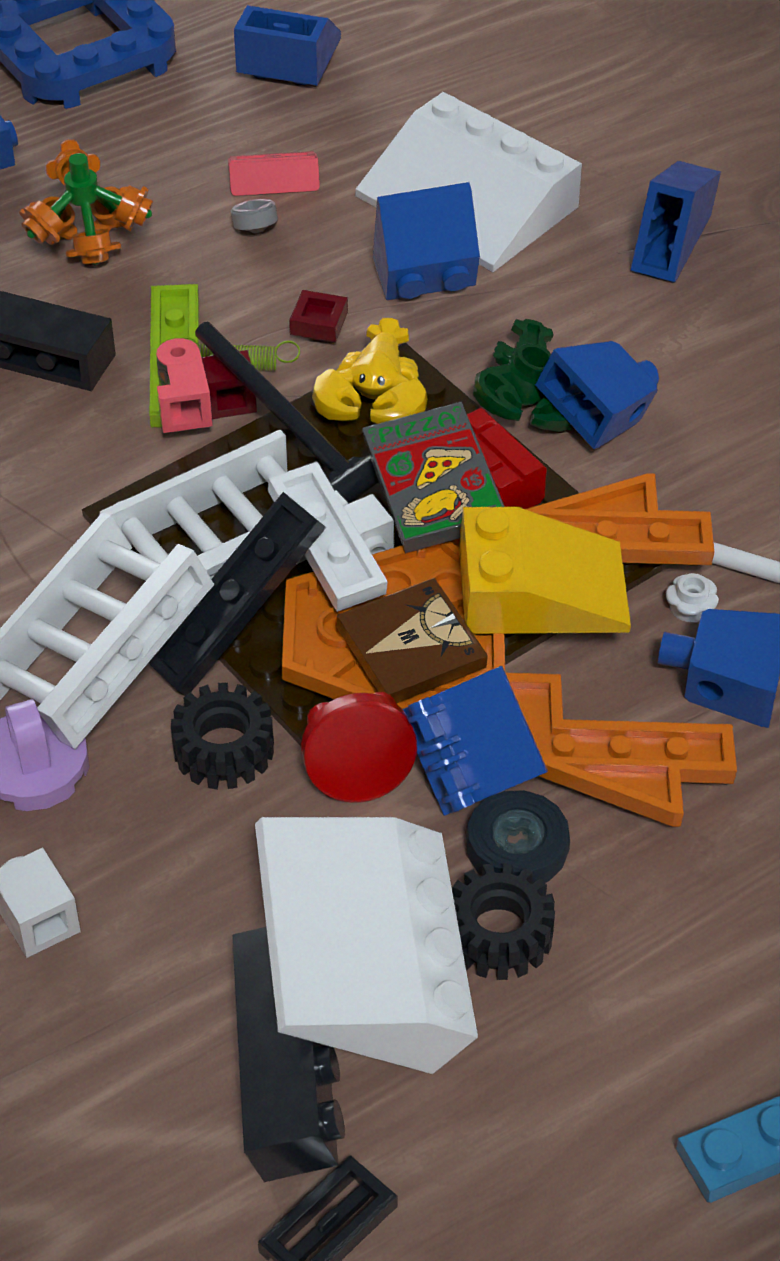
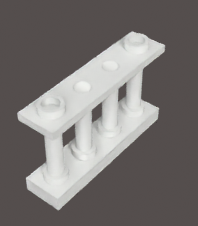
(200, 489)
(124, 646)

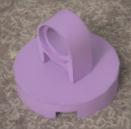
(34, 763)

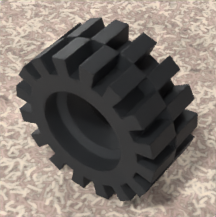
(229, 759)
(511, 894)

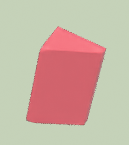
(273, 173)

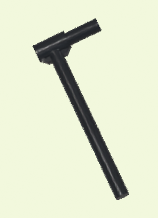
(348, 477)

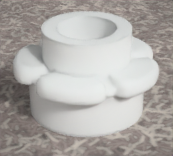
(691, 596)

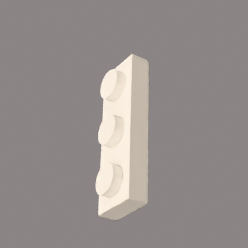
(339, 553)

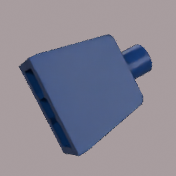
(598, 389)
(730, 663)

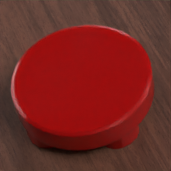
(358, 746)

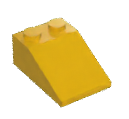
(539, 575)

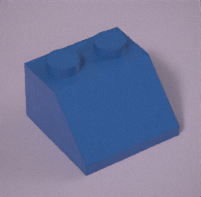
(426, 241)

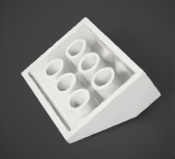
(514, 179)
(365, 938)

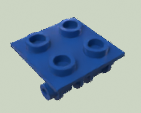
(474, 741)

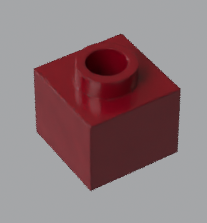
(227, 392)

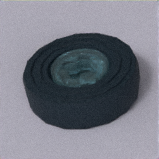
(508, 815)

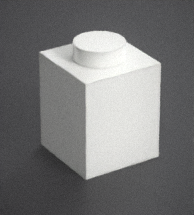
(36, 902)

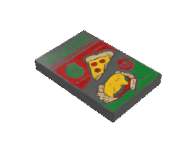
(429, 473)

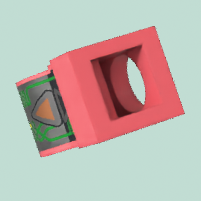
(182, 387)

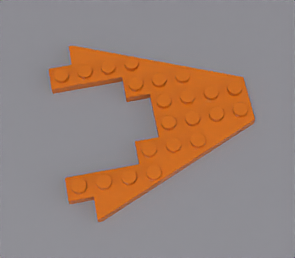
(613, 761)

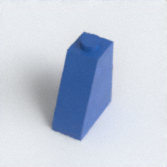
(674, 218)

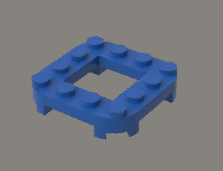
(144, 41)

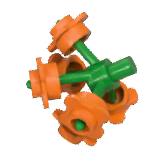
(111, 206)

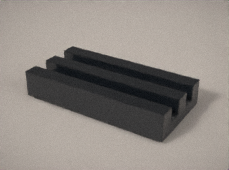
(385, 1202)

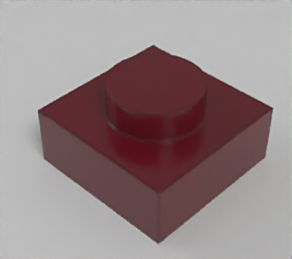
(318, 316)

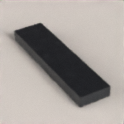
(237, 593)

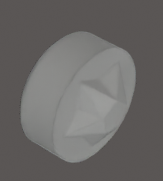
(254, 215)

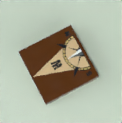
(411, 641)

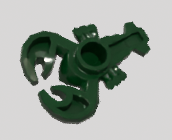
(512, 383)

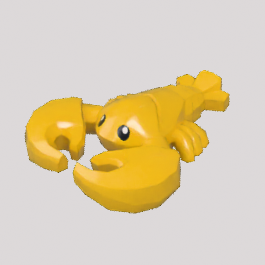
(376, 375)

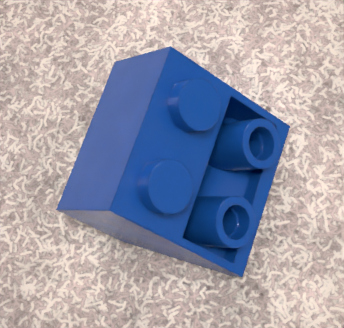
(284, 45)

